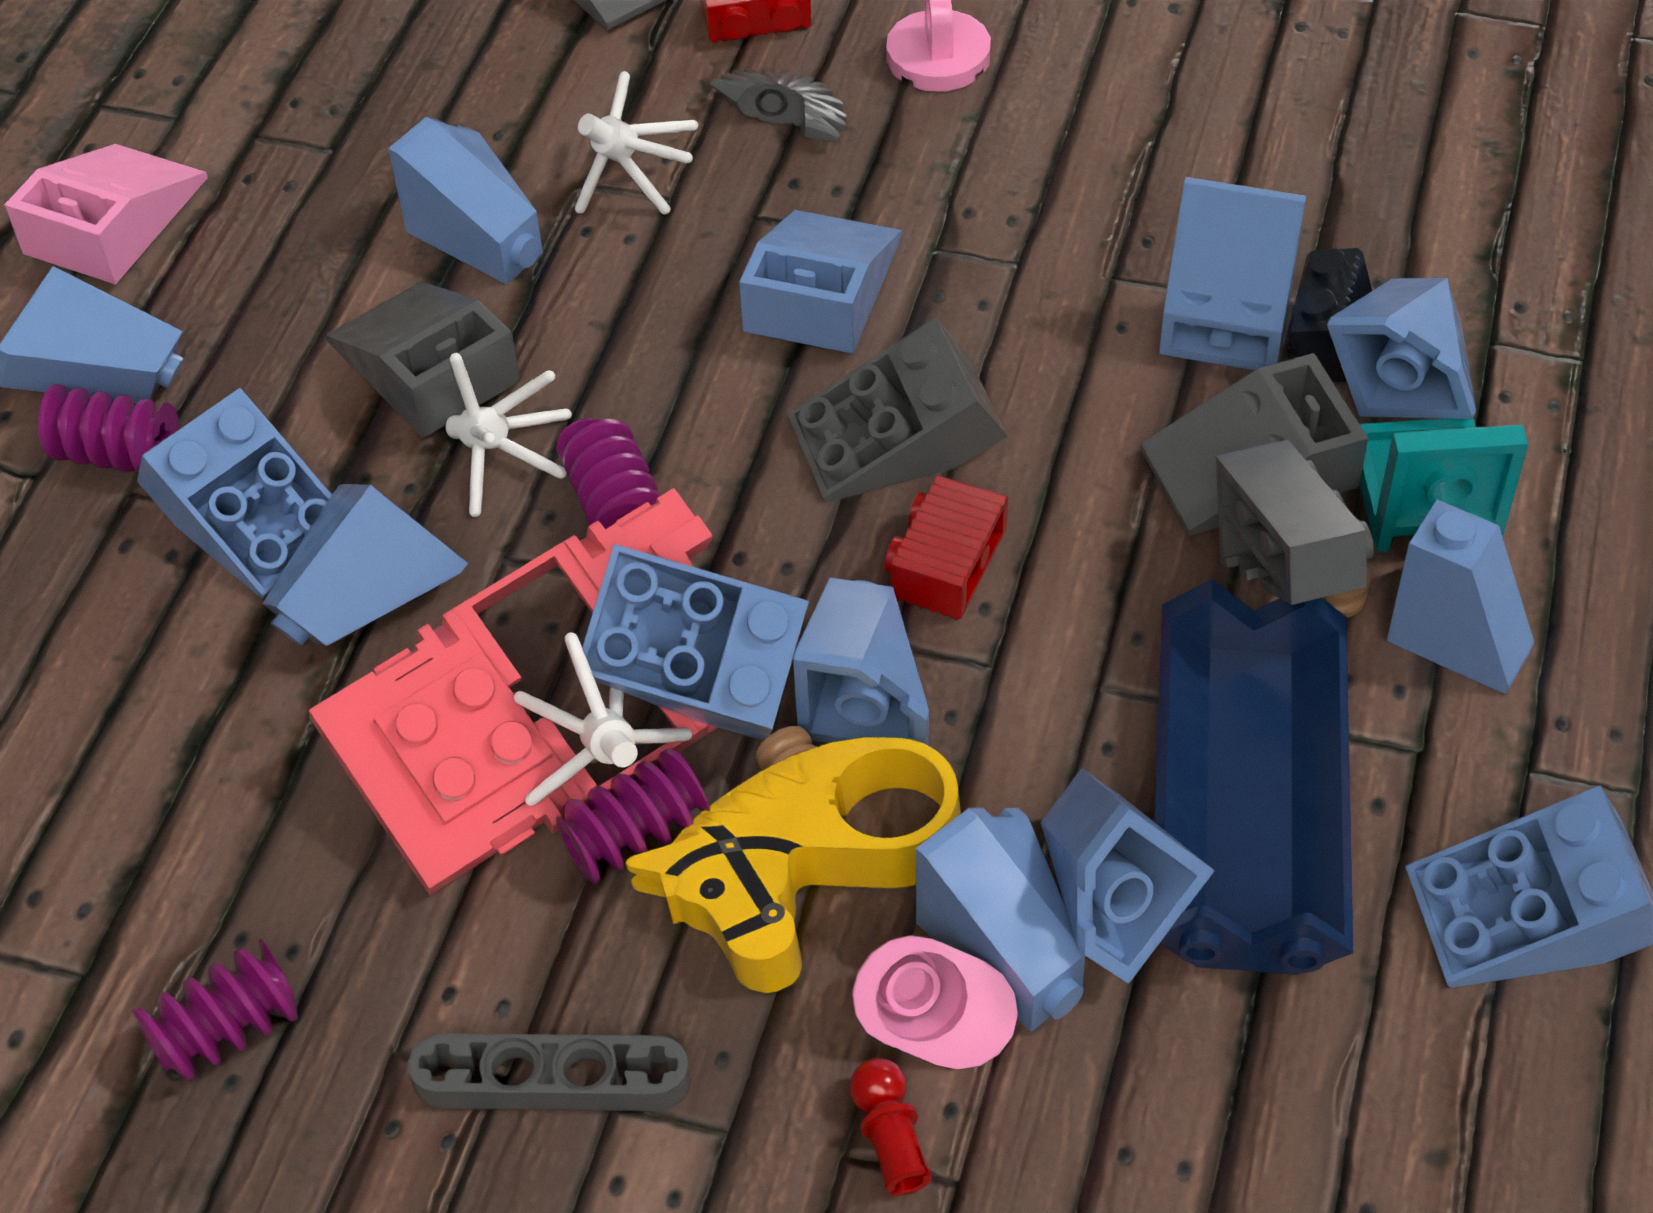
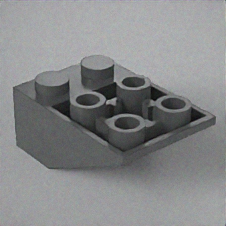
(408, 347)
(1267, 406)
(897, 417)

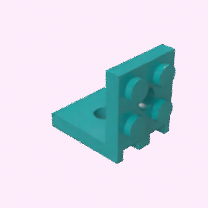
(1441, 460)

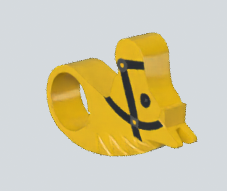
(785, 831)

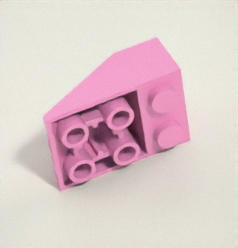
(100, 209)

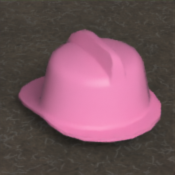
(935, 1002)

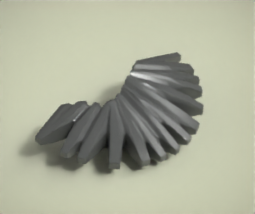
(784, 100)

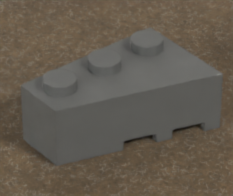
(1288, 525)

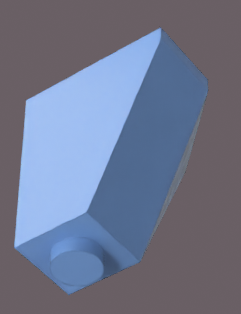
(464, 199)
(88, 342)
(1405, 351)
(356, 567)
(1462, 600)
(858, 668)
(1117, 874)
(996, 899)

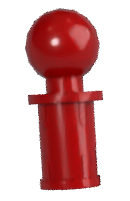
(879, 1091)

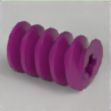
(100, 429)
(605, 469)
(630, 813)
(217, 1012)

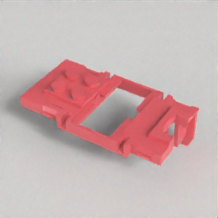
(439, 730)

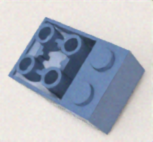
(1231, 274)
(816, 279)
(235, 490)
(693, 641)
(1536, 895)

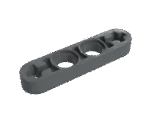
(548, 1084)

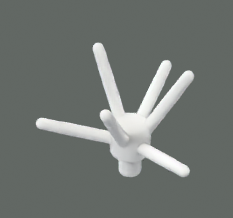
(619, 140)
(488, 428)
(602, 732)

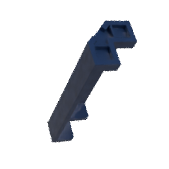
(1257, 779)

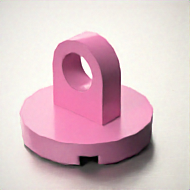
(938, 48)

